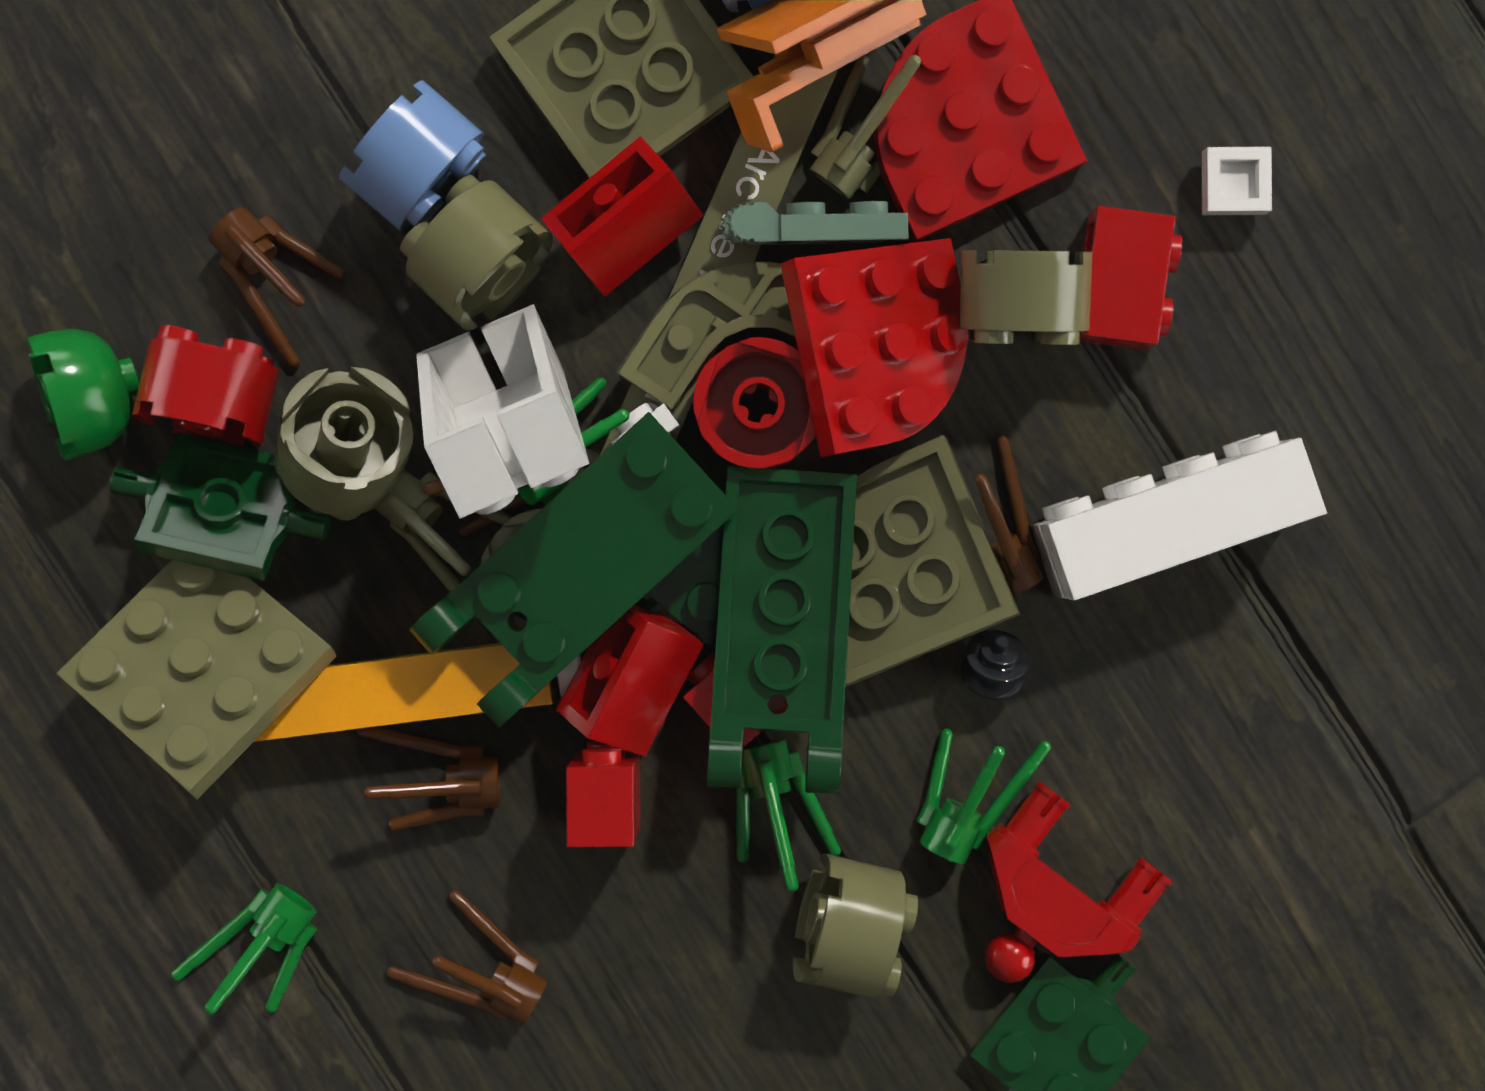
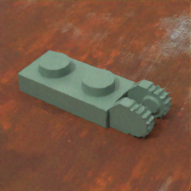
(810, 225)

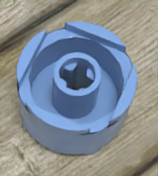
(413, 157)

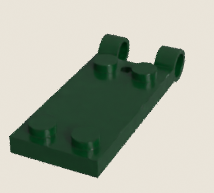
(583, 560)
(783, 618)

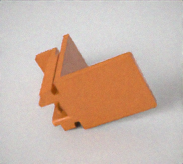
(808, 44)

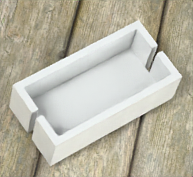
(502, 438)
(1177, 519)

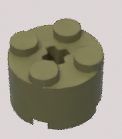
(475, 251)
(1026, 294)
(313, 434)
(853, 927)

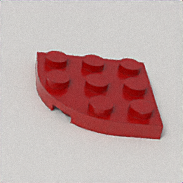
(971, 120)
(876, 340)

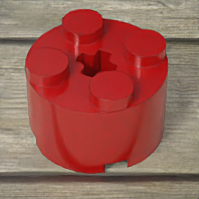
(738, 374)
(207, 387)

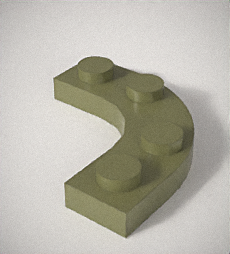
(699, 319)

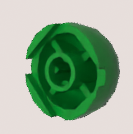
(82, 389)

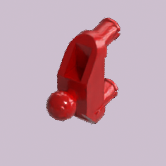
(1051, 907)

